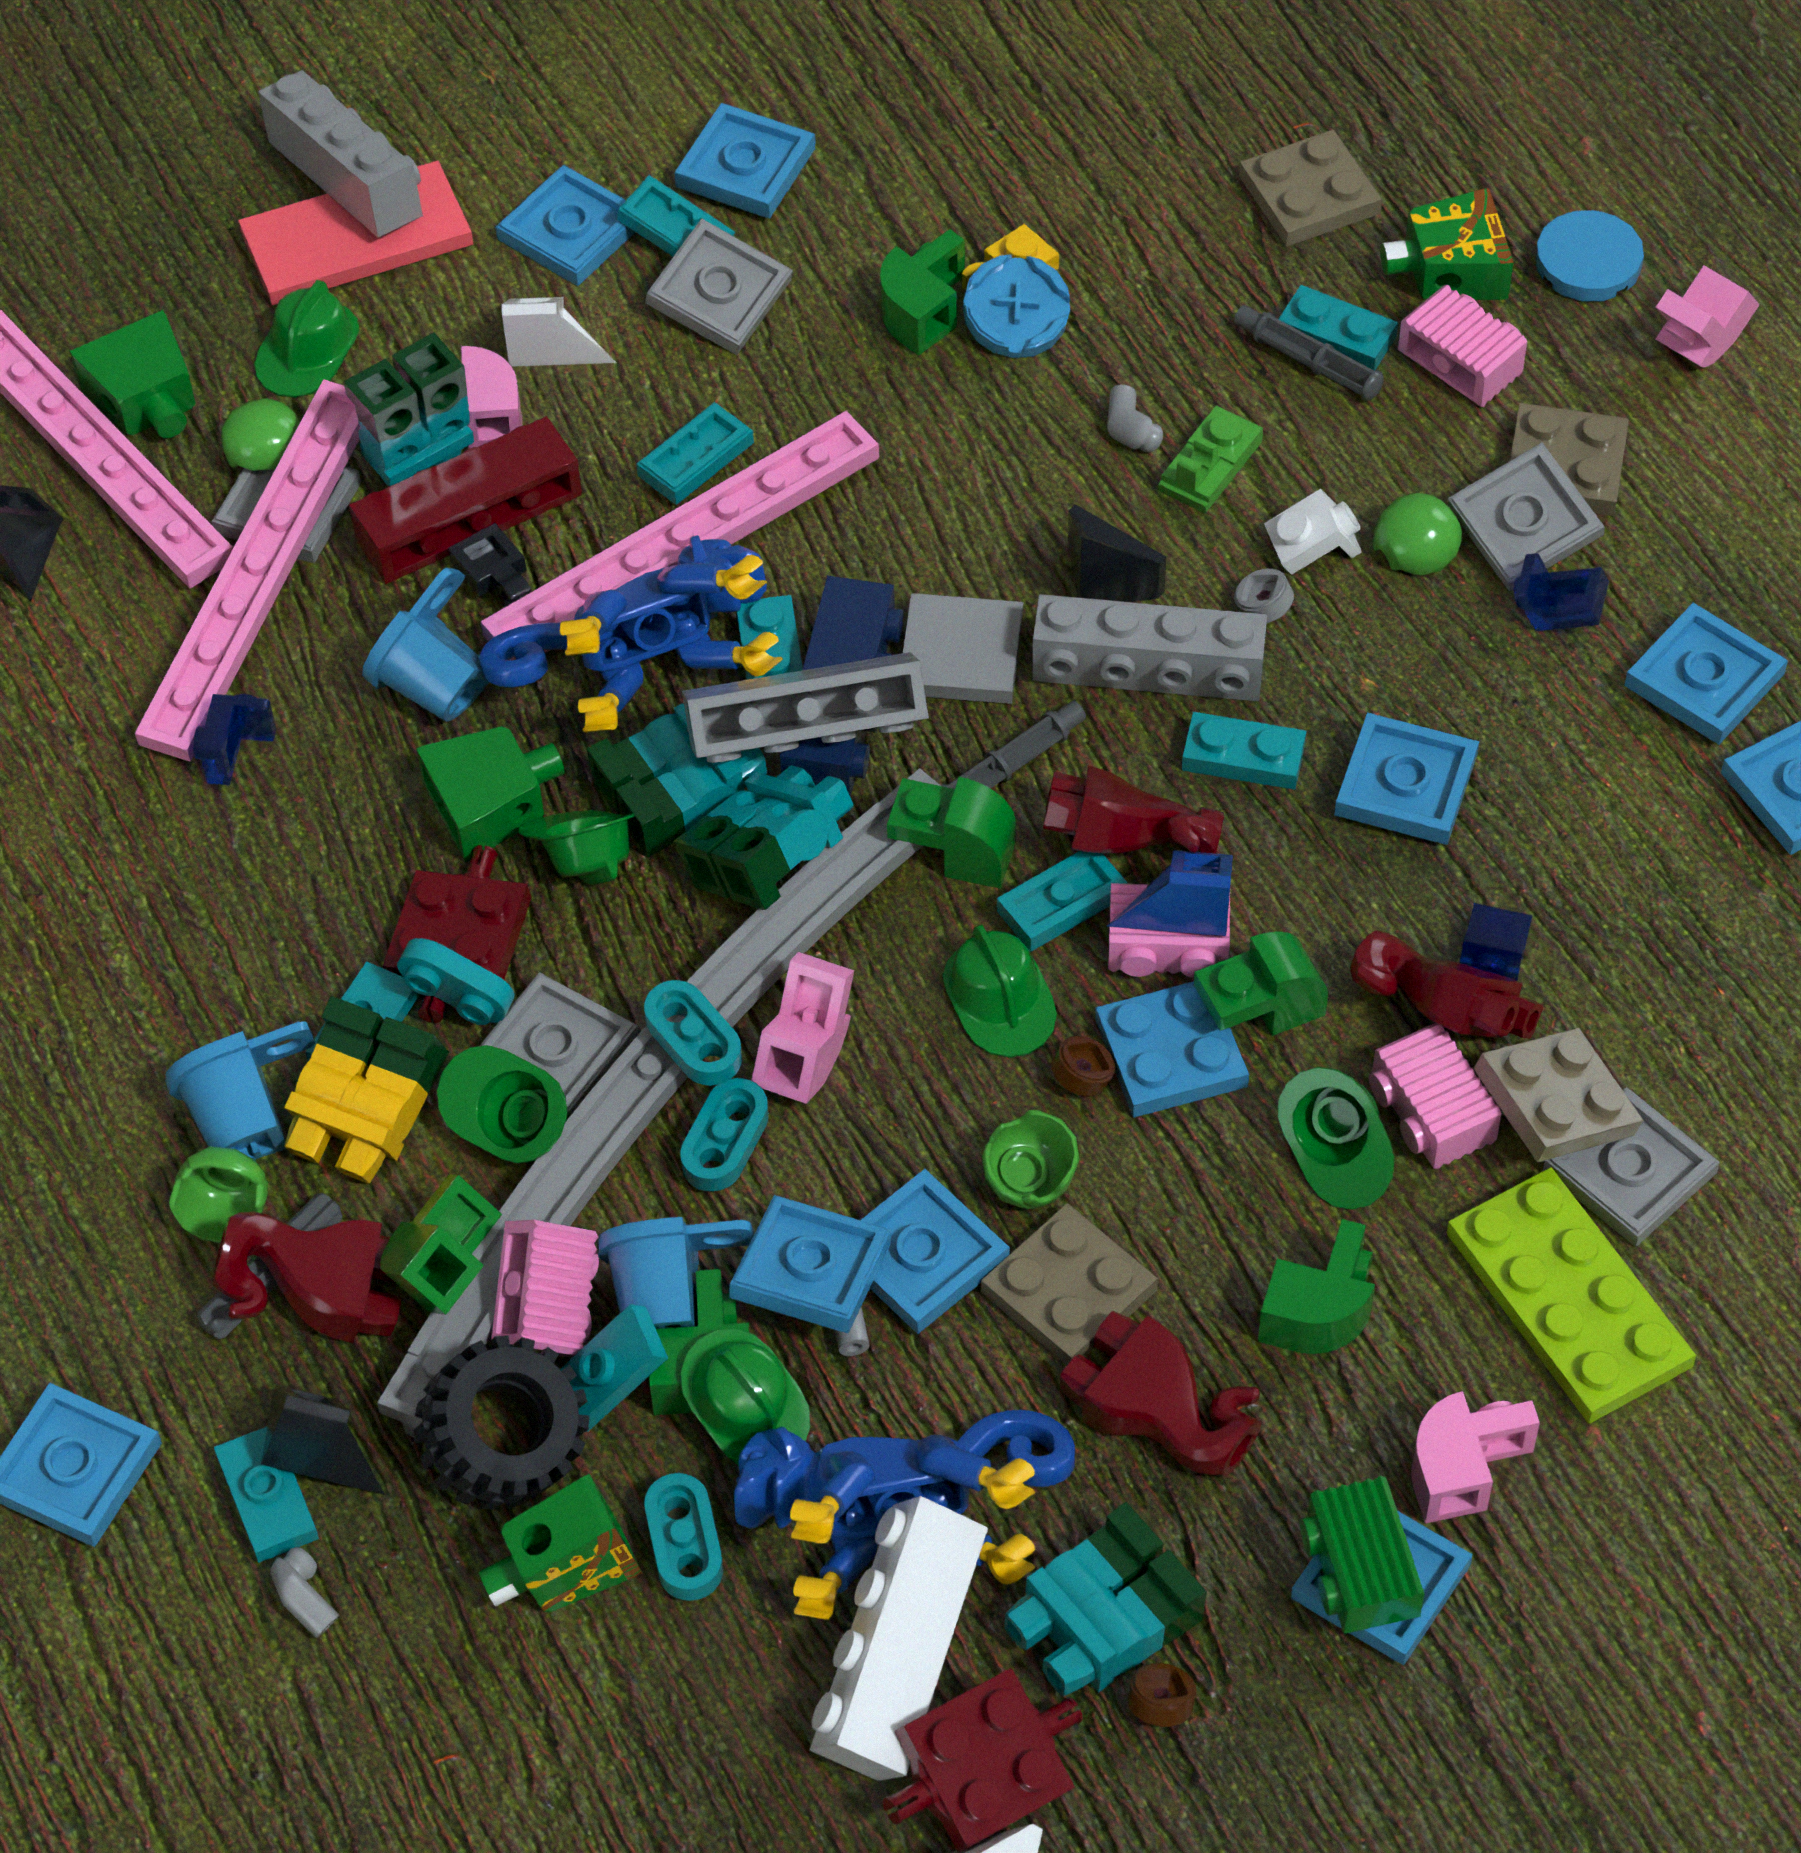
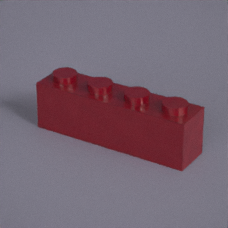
(443, 505)

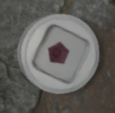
(1264, 593)

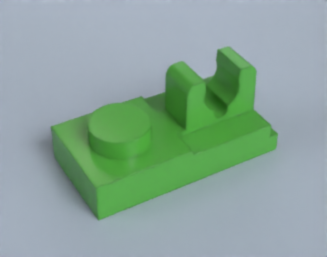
(1210, 459)

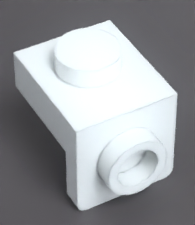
(1313, 530)

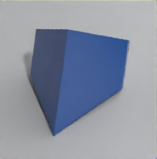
(1184, 897)

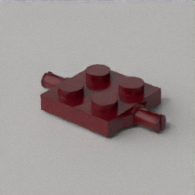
(465, 914)
(983, 1760)

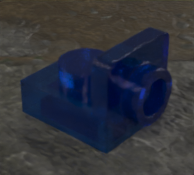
(1496, 940)

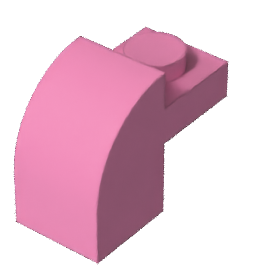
(1706, 317)
(491, 395)
(808, 1032)
(1454, 1450)

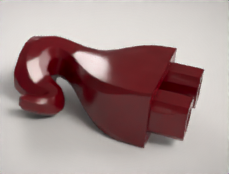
(1116, 817)
(1445, 991)
(318, 1271)
(1154, 1394)

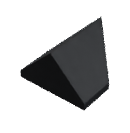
(26, 536)
(1110, 562)
(313, 1439)

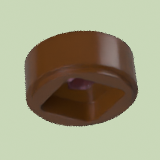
(1083, 1066)
(1161, 1694)

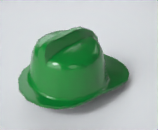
(305, 342)
(583, 843)
(1000, 994)
(502, 1103)
(1336, 1137)
(740, 1390)

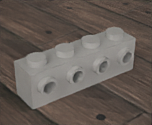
(341, 153)
(1149, 647)
(805, 705)

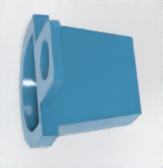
(425, 658)
(229, 1091)
(658, 1260)

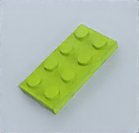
(1570, 1295)

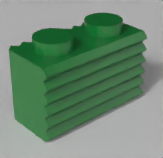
(1363, 1555)

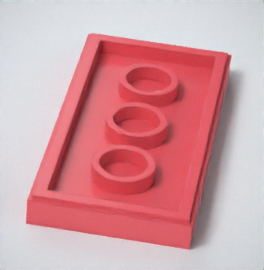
(329, 244)

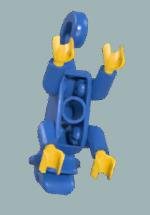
(642, 620)
(857, 1479)

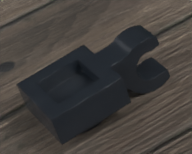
(491, 563)

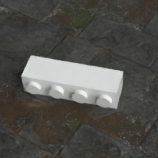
(897, 1636)

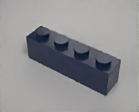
(851, 625)

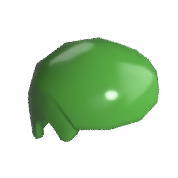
(258, 434)
(1418, 534)
(1030, 1160)
(214, 1187)

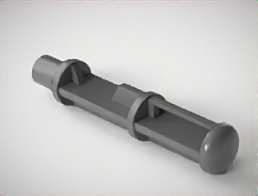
(1310, 352)
(1002, 763)

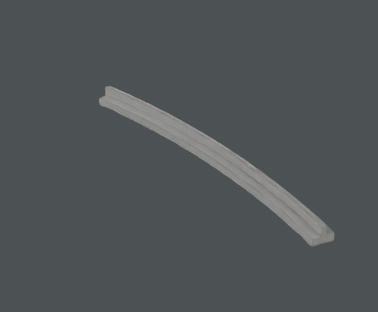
(647, 1077)

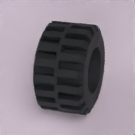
(542, 1394)

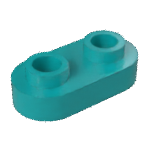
(456, 980)
(696, 1036)
(722, 1139)
(683, 1540)

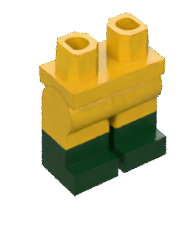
(362, 1088)

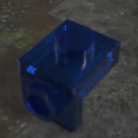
(1560, 597)
(226, 724)

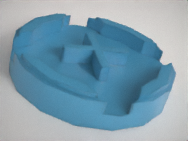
(1589, 255)
(1016, 306)

